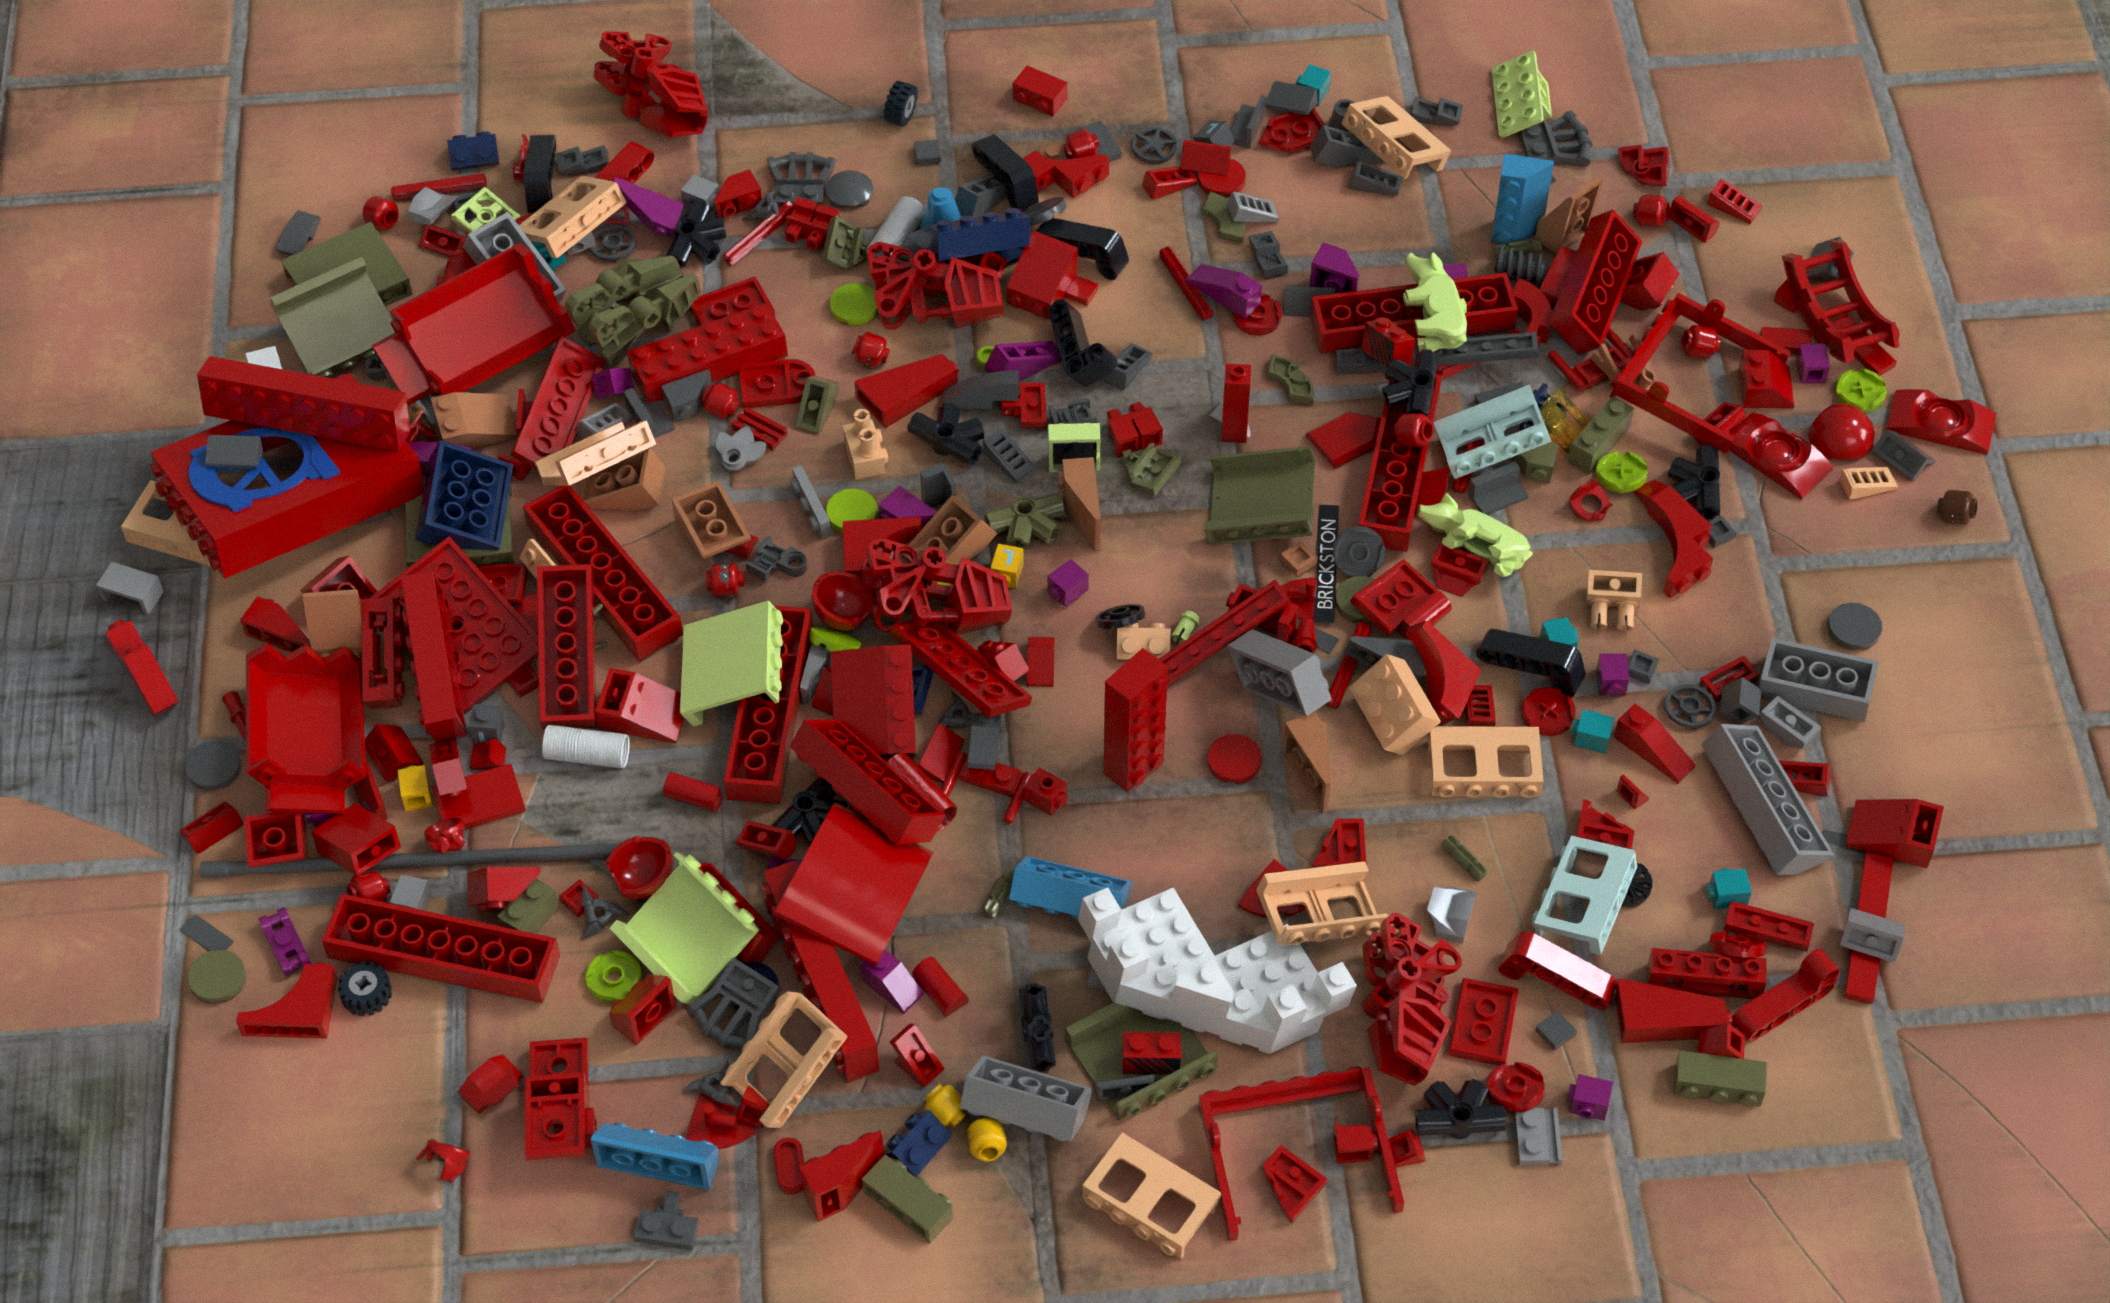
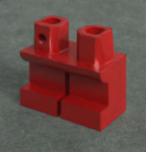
(809, 222)
(1134, 429)

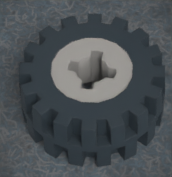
(900, 103)
(370, 998)

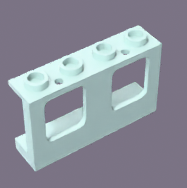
(1488, 423)
(1604, 893)

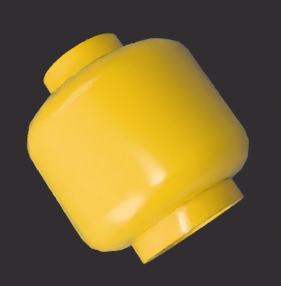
(945, 1105)
(986, 1139)

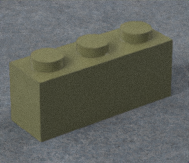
(1600, 434)
(1720, 1078)
(908, 1198)

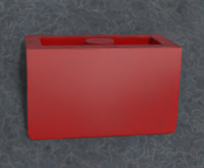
(391, 750)

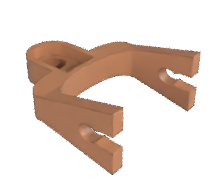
(1644, 379)

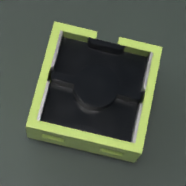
(1073, 442)

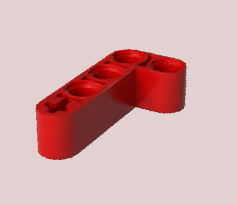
(1558, 968)
(1788, 998)

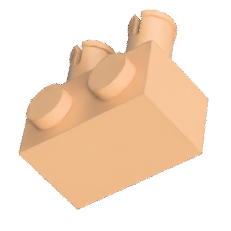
(864, 446)
(1613, 590)

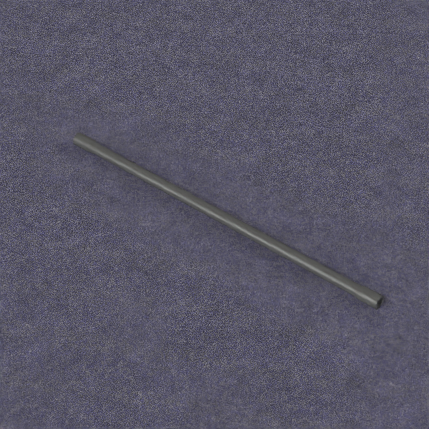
(224, 868)

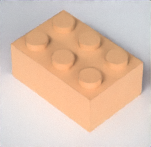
(1394, 704)

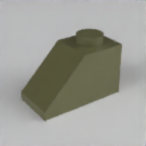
(816, 403)
(1537, 462)

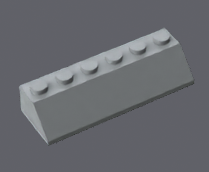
(1766, 799)

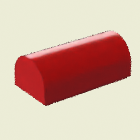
(1693, 219)
(1725, 417)
(1431, 610)
(692, 792)
(767, 840)
(939, 986)

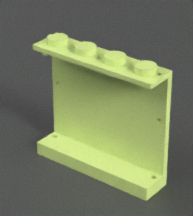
(730, 659)
(688, 930)

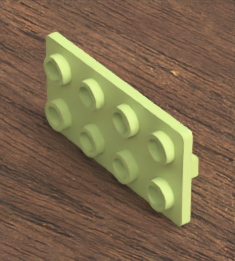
(1520, 94)

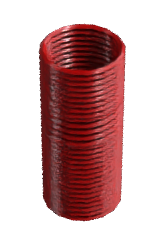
(924, 785)

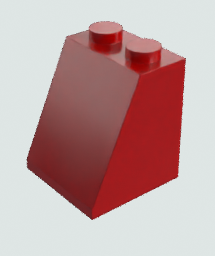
(1042, 274)

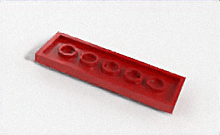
(557, 402)
(962, 667)

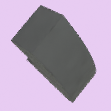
(982, 390)

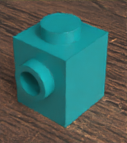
(1316, 78)
(1559, 631)
(1592, 731)
(1728, 886)

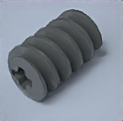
(1521, 265)

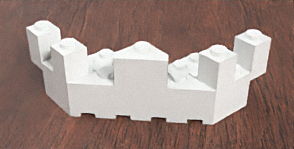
(1247, 995)

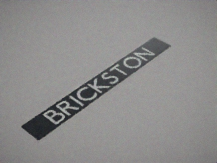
(1326, 564)

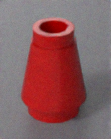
(1305, 636)

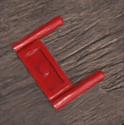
(1587, 372)
(1002, 780)

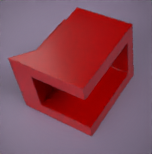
(1354, 1143)

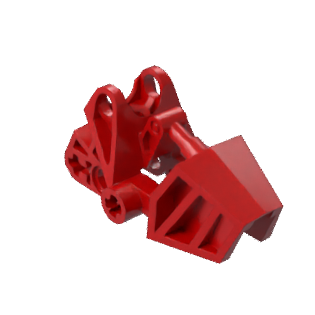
(682, 100)
(901, 287)
(973, 599)
(1408, 1000)

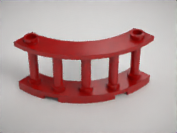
(1817, 319)

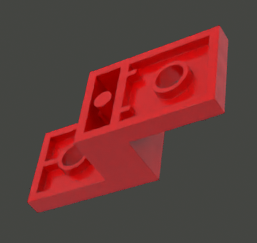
(557, 1099)

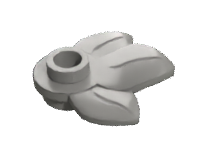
(739, 446)

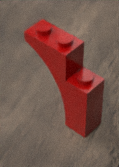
(1687, 536)
(140, 666)

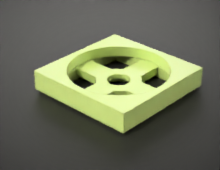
(483, 195)

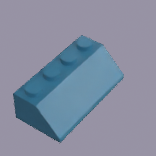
(1521, 198)
(1062, 886)
(655, 1155)

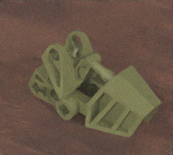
(659, 294)

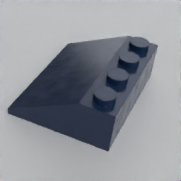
(974, 234)
(464, 498)

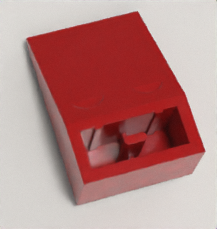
(639, 707)
(1896, 829)
(837, 1177)

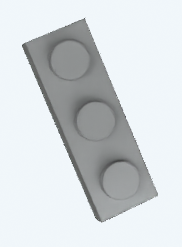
(810, 502)

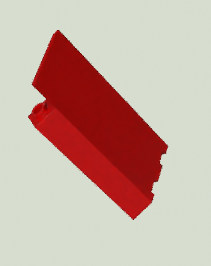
(472, 326)
(304, 727)

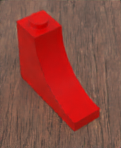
(860, 533)
(1448, 671)
(301, 1012)

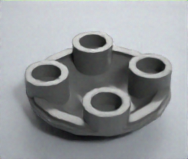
(849, 189)

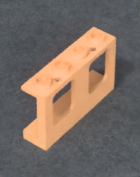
(1395, 124)
(571, 218)
(594, 454)
(159, 534)
(1485, 743)
(1313, 889)
(800, 1069)
(1160, 1177)

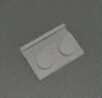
(1538, 1137)

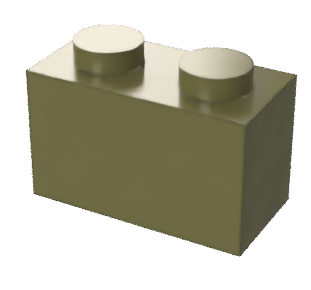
(530, 909)

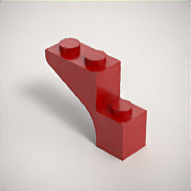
(1071, 175)

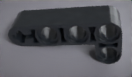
(1008, 169)
(539, 171)
(1093, 243)
(1080, 360)
(1535, 656)

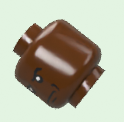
(1957, 507)

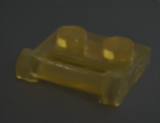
(1558, 424)

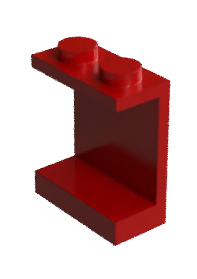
(1282, 623)

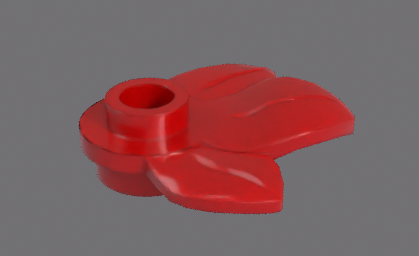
(519, 166)

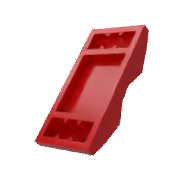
(1941, 420)
(1779, 455)

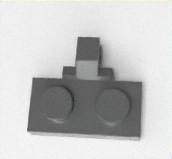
(667, 1225)

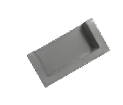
(130, 584)
(1873, 935)

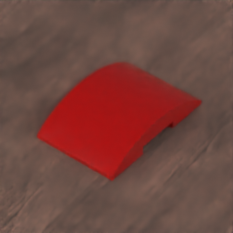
(853, 884)

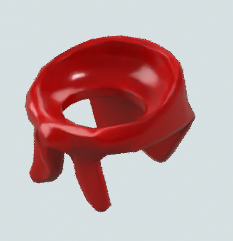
(1590, 488)
(446, 835)
(454, 1157)

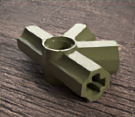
(1027, 518)

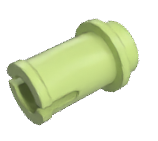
(1187, 623)

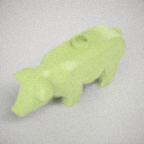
(1442, 308)
(1478, 534)

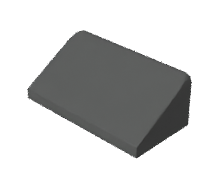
(1291, 98)
(1299, 299)
(233, 451)
(1121, 1086)

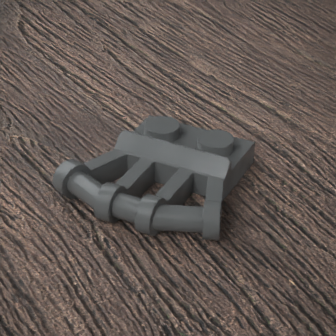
(1541, 139)
(805, 188)
(738, 986)

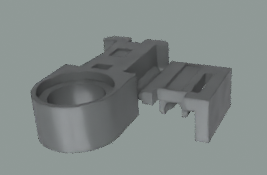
(1073, 414)
(771, 556)

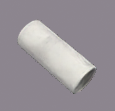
(902, 219)
(586, 746)

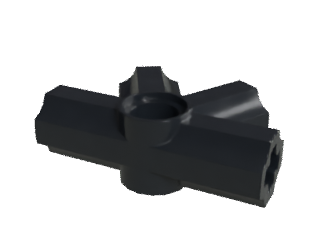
(696, 235)
(1412, 384)
(948, 434)
(1699, 480)
(817, 804)
(1037, 1026)
(1466, 1106)

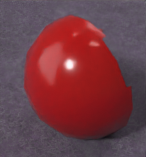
(1842, 432)
(841, 600)
(640, 866)

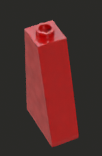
(905, 388)
(1236, 403)
(1665, 1013)

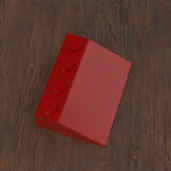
(876, 696)

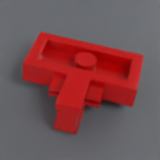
(1029, 406)

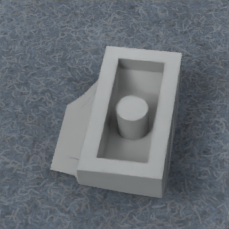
(429, 206)
(1788, 723)
(1451, 911)

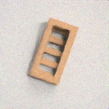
(1857, 490)

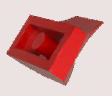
(1457, 570)
(490, 1083)

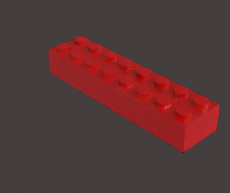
(1342, 316)
(304, 403)
(1395, 479)
(628, 597)
(766, 728)
(442, 948)
(824, 981)

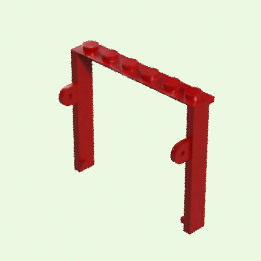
(1655, 400)
(1293, 1090)

